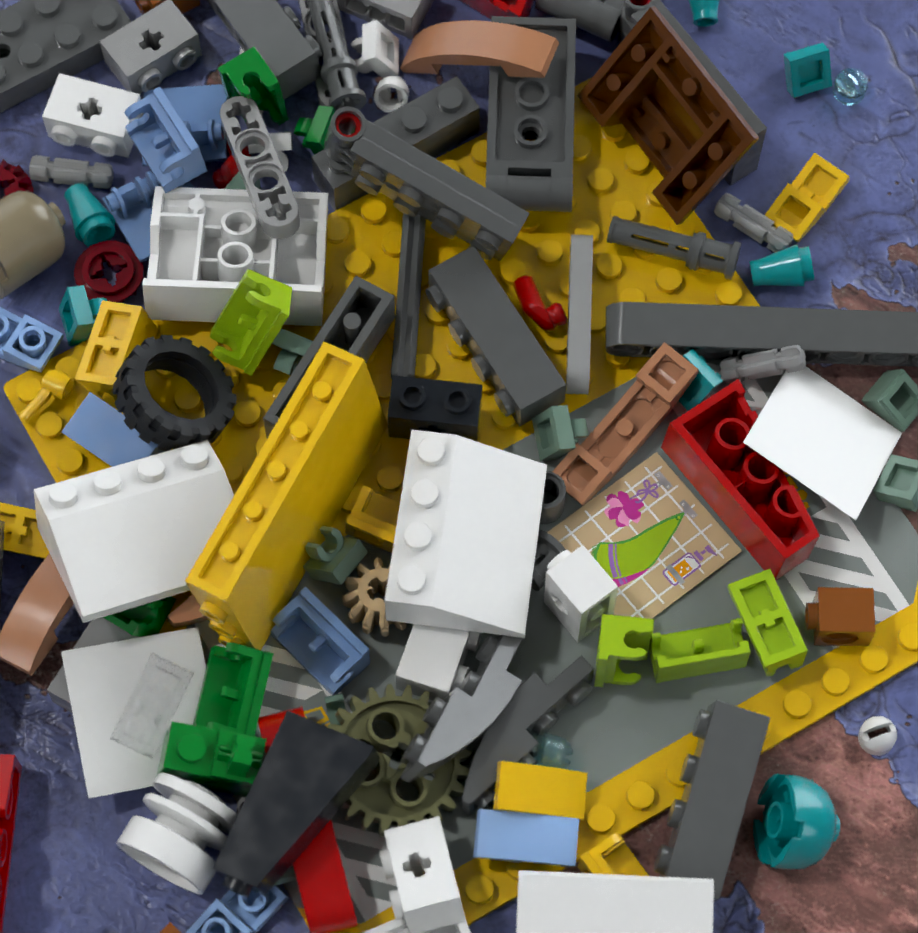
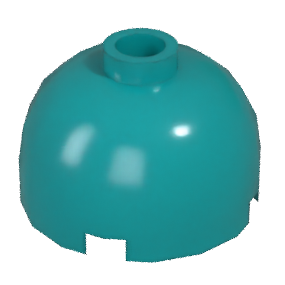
(796, 823)

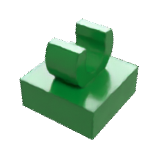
(315, 129)

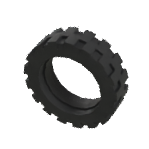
(188, 362)

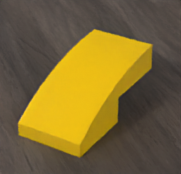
(807, 197)
(540, 790)

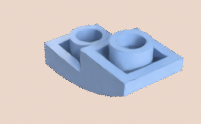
(27, 341)
(526, 837)
(239, 913)

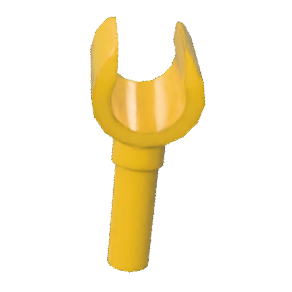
(53, 383)

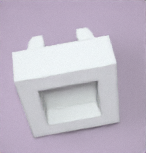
(378, 50)
(282, 141)

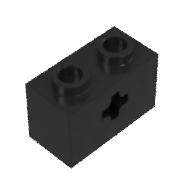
(434, 407)

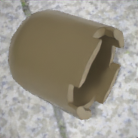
(28, 238)

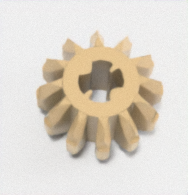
(362, 601)

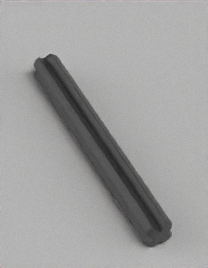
(408, 296)

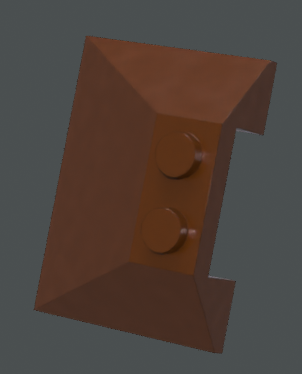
(671, 113)

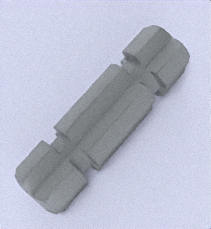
(71, 171)
(753, 223)
(763, 364)

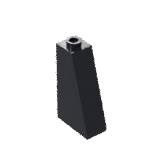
(290, 801)

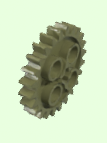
(378, 798)

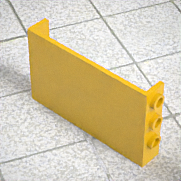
(287, 497)

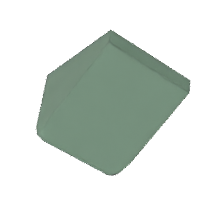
(894, 398)

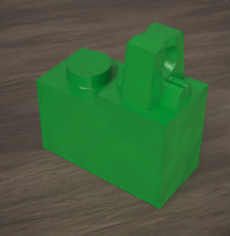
(212, 758)

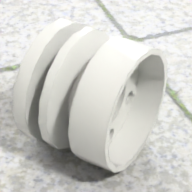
(176, 840)

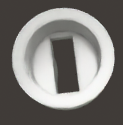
(383, 93)
(882, 743)

